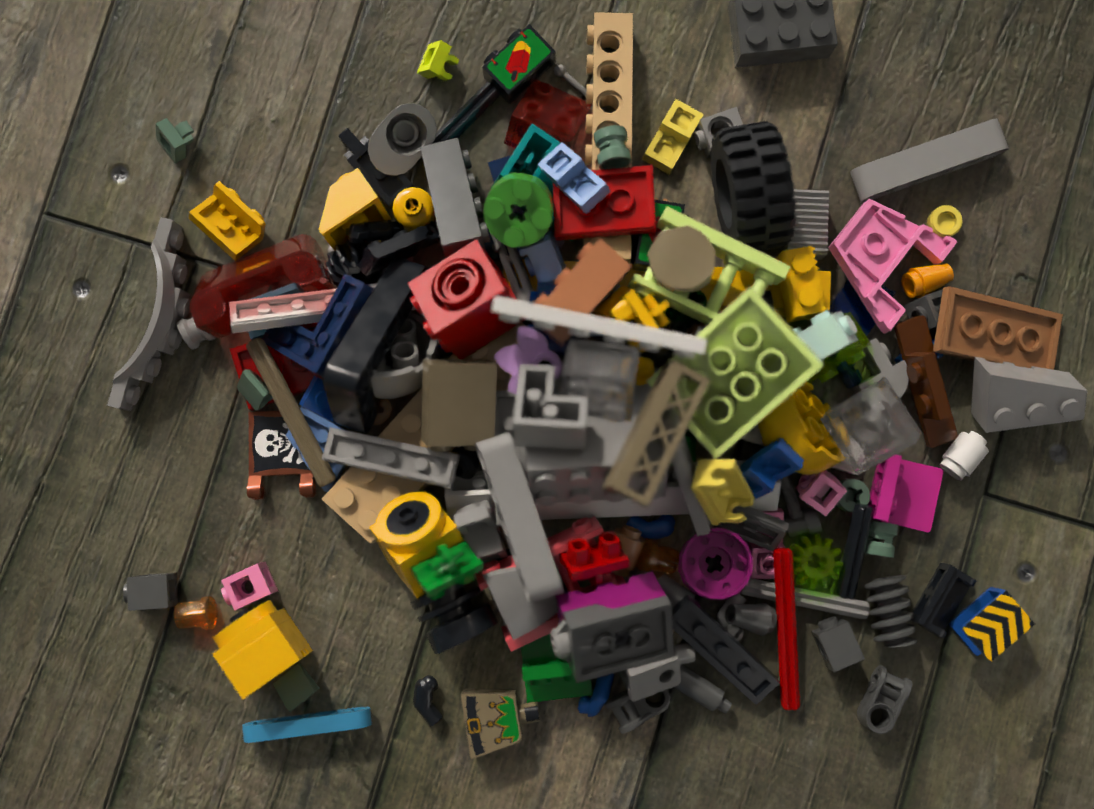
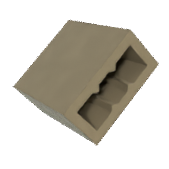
(458, 403)

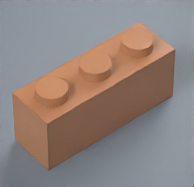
(585, 285)

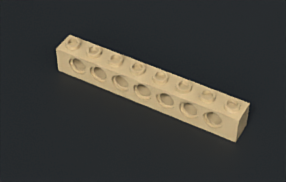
(614, 32)

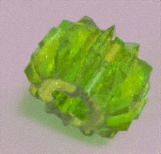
(826, 565)

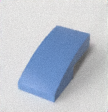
(573, 177)

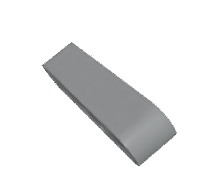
(929, 160)
(519, 517)

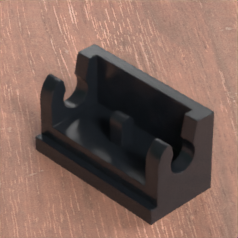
(941, 599)

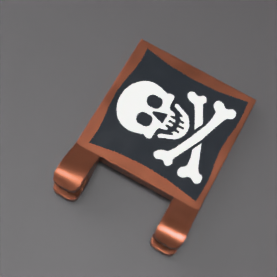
(274, 455)

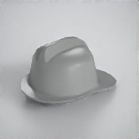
(398, 138)

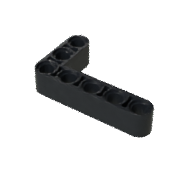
(366, 344)

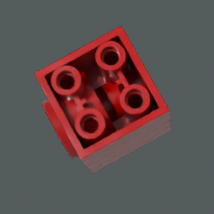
(459, 300)

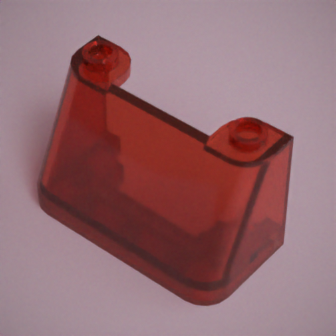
(295, 258)

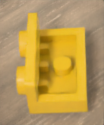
(229, 221)

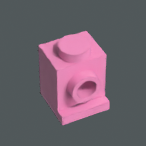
(814, 487)
(234, 586)

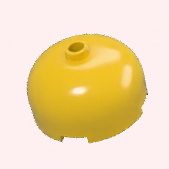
(800, 426)

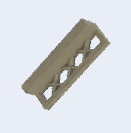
(643, 427)

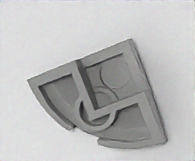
(513, 605)

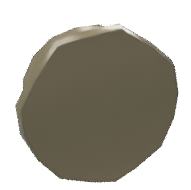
(682, 259)

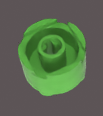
(513, 228)

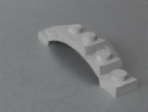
(162, 332)

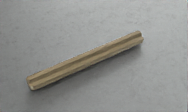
(290, 411)

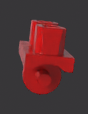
(594, 561)

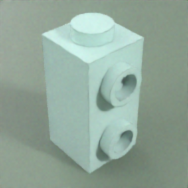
(829, 333)

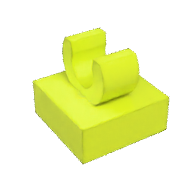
(434, 60)

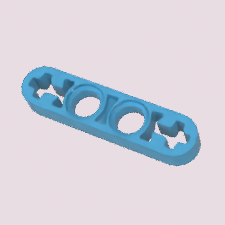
(306, 724)

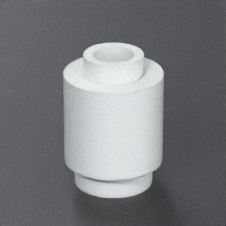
(964, 455)

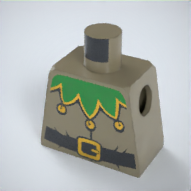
(495, 719)

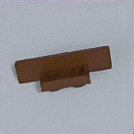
(926, 381)

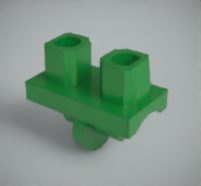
(447, 569)

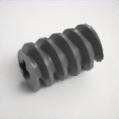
(890, 611)

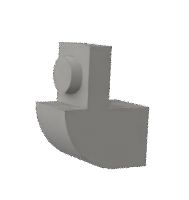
(879, 364)
(480, 531)

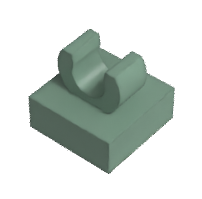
(174, 138)

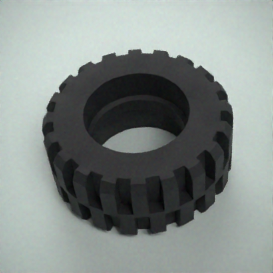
(753, 185)

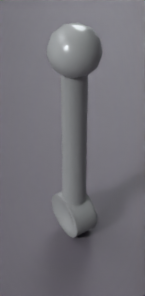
(560, 71)

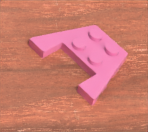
(872, 249)

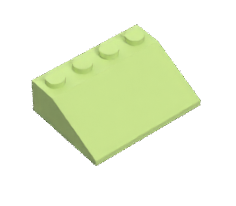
(751, 369)

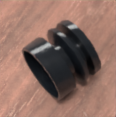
(455, 617)

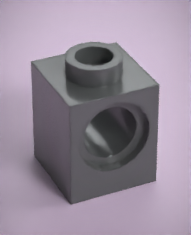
(151, 591)
(837, 643)

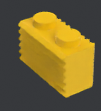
(801, 286)

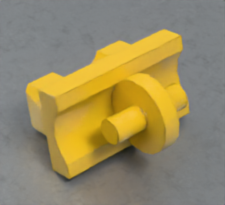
(632, 308)

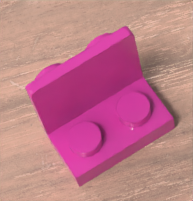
(905, 493)

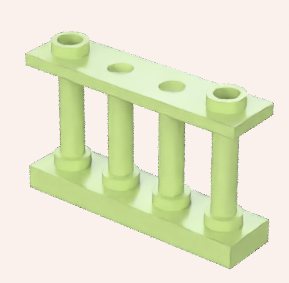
(735, 258)

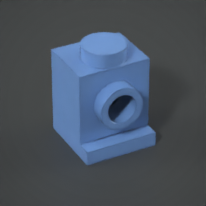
(544, 258)

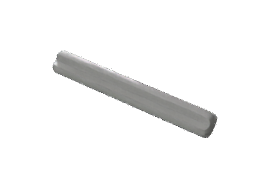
(810, 599)

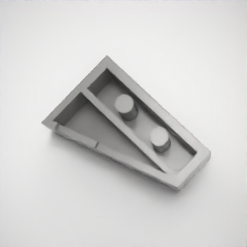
(1024, 397)

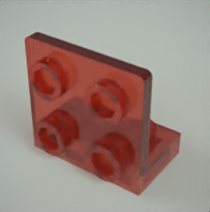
(549, 110)

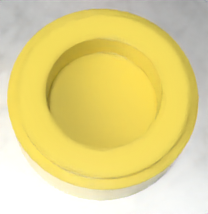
(945, 221)

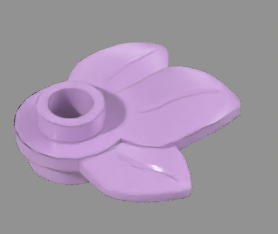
(530, 350)

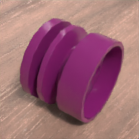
(734, 564)

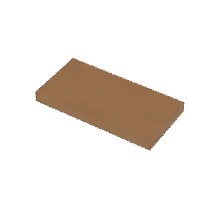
(996, 330)

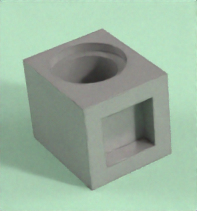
(720, 120)

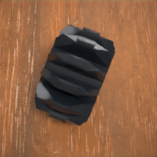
(346, 261)

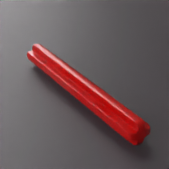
(786, 628)

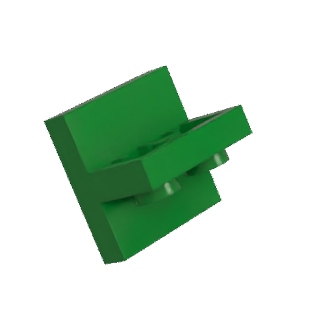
(547, 675)

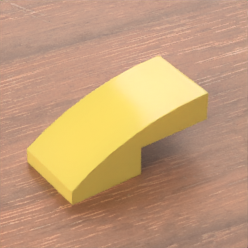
(672, 136)

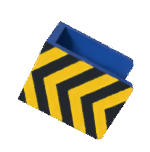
(991, 623)

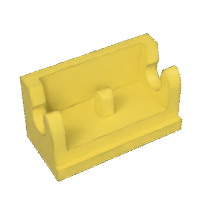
(720, 489)

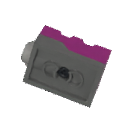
(613, 627)

